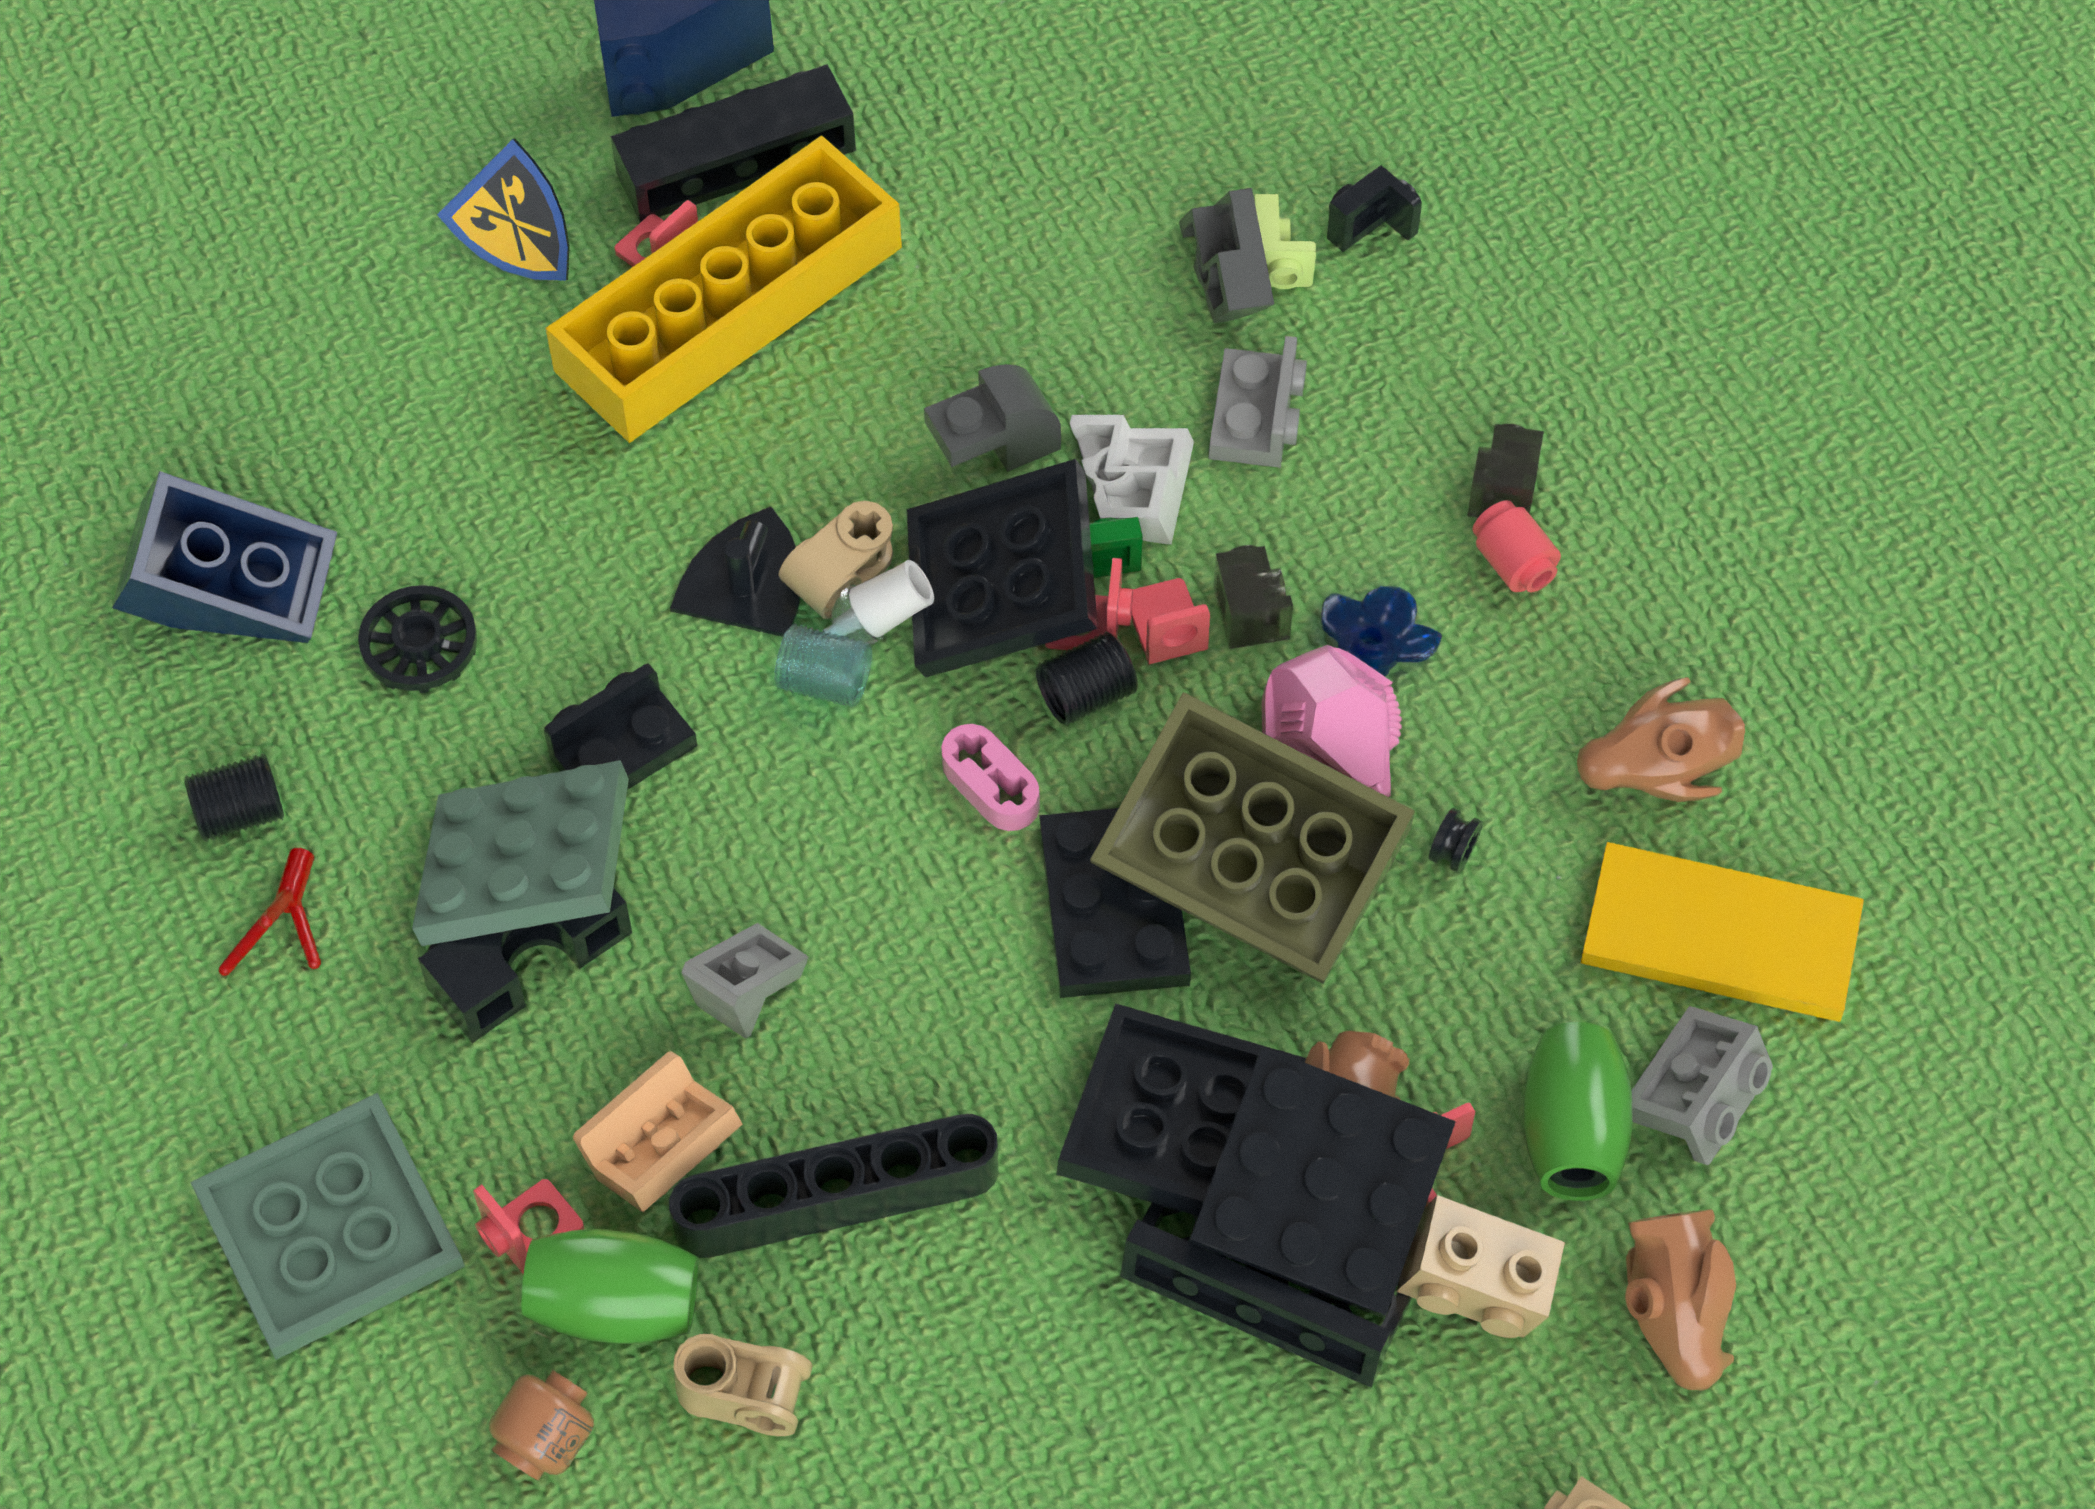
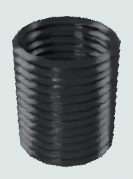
(1086, 678)
(234, 797)

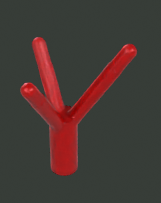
(287, 900)

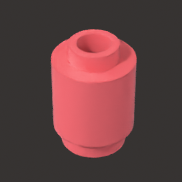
(1516, 547)

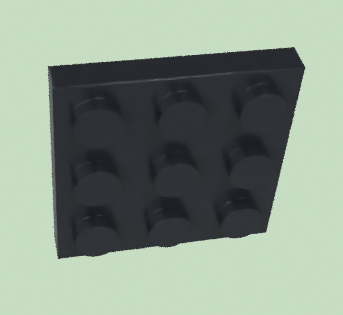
(1003, 568)
(1157, 1109)
(1322, 1182)

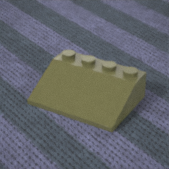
(1254, 837)

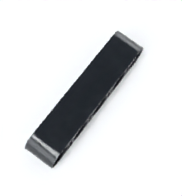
(857, 1160)

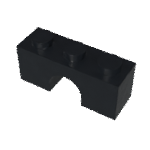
(475, 974)

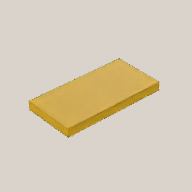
(1723, 931)

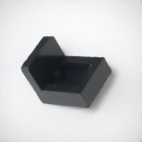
(1368, 204)

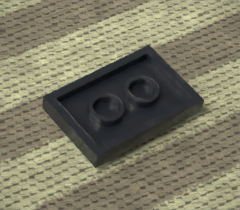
(1103, 927)

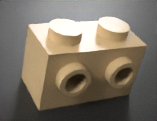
(1481, 1268)

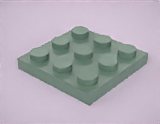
(522, 853)
(327, 1225)

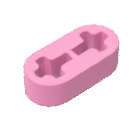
(981, 785)

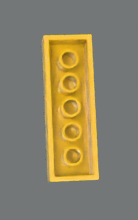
(724, 288)

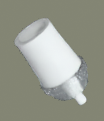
(881, 603)

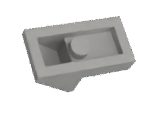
(739, 975)

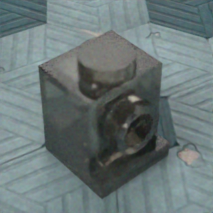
(1506, 469)
(1251, 597)

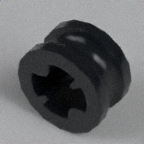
(1455, 840)

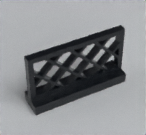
(1258, 1303)

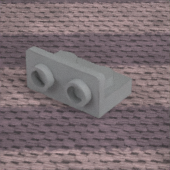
(1254, 404)
(1702, 1081)

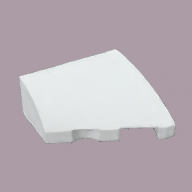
(1135, 471)

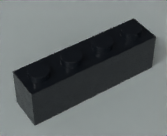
(729, 141)

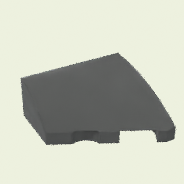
(1230, 256)

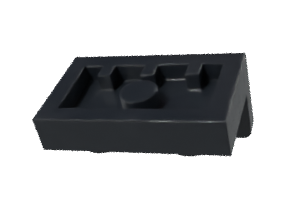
(622, 723)

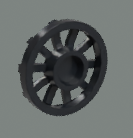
(417, 638)

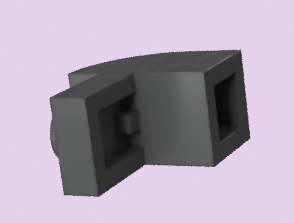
(997, 415)

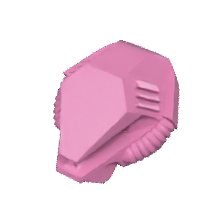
(1335, 713)

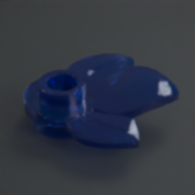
(1379, 628)

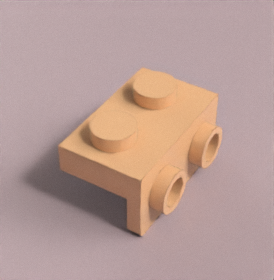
(655, 1132)

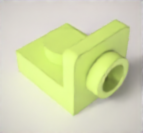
(1288, 262)

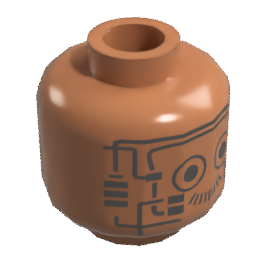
(541, 1424)

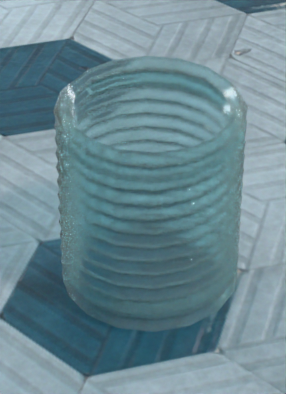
(823, 665)

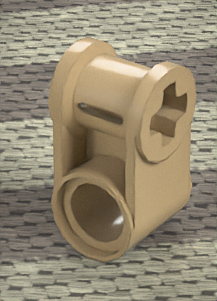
(840, 556)
(746, 1383)

